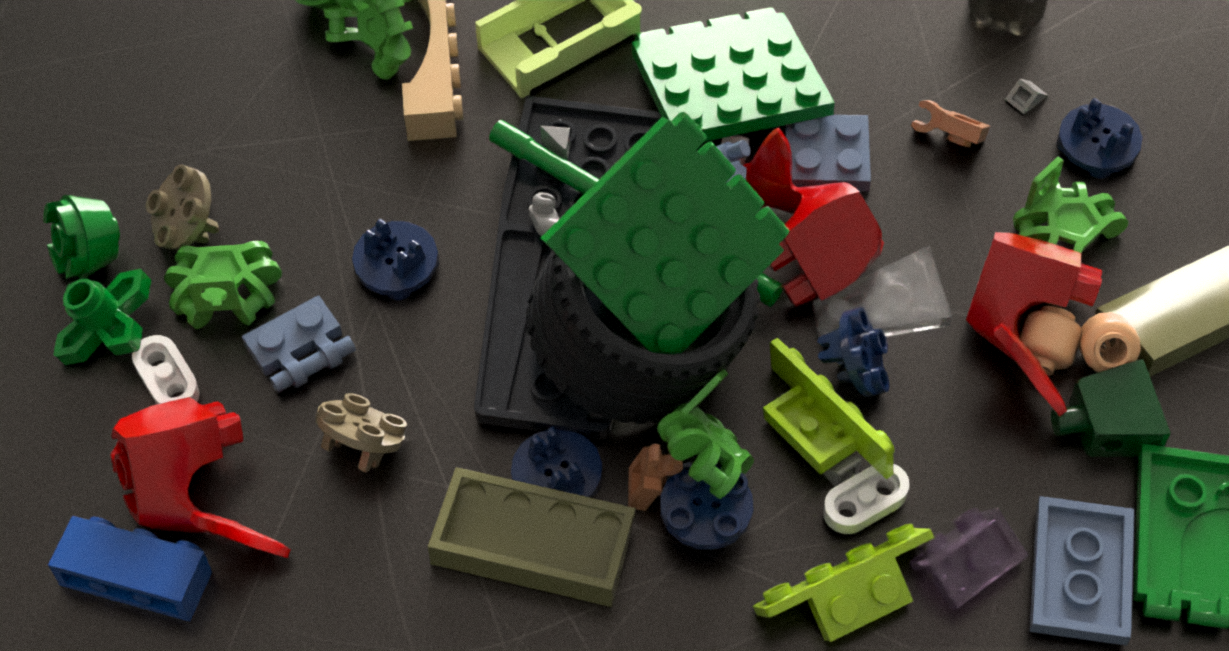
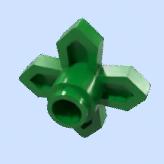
(102, 316)

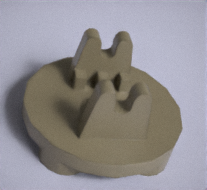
(181, 209)
(361, 428)

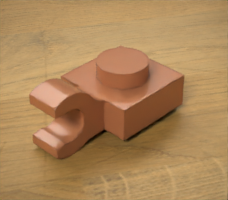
(961, 128)
(648, 476)

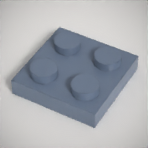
(830, 151)

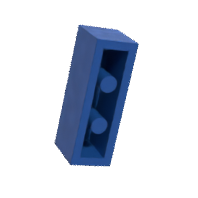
(131, 567)

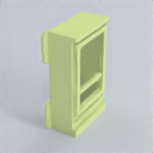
(521, 68)

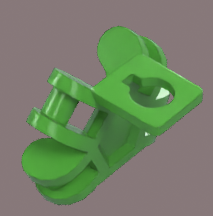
(378, 27)
(1067, 211)
(219, 274)
(694, 432)

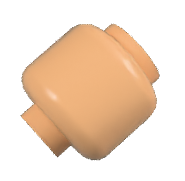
(1102, 328)
(1052, 337)

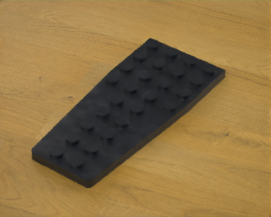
(510, 381)

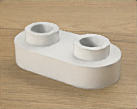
(167, 377)
(861, 497)

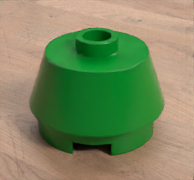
(81, 235)

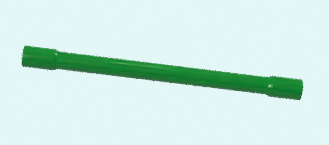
(526, 148)

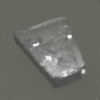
(896, 298)

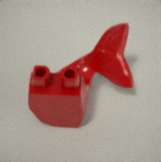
(831, 226)
(1022, 275)
(157, 459)

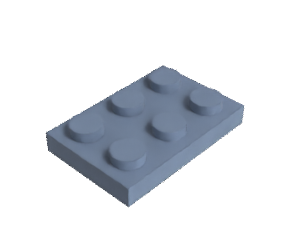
(1082, 571)

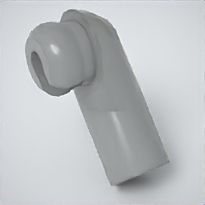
(543, 212)

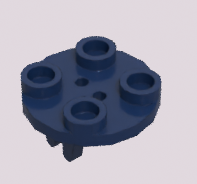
(1112, 150)
(409, 268)
(859, 351)
(550, 450)
(703, 525)

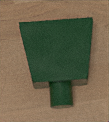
(1114, 412)

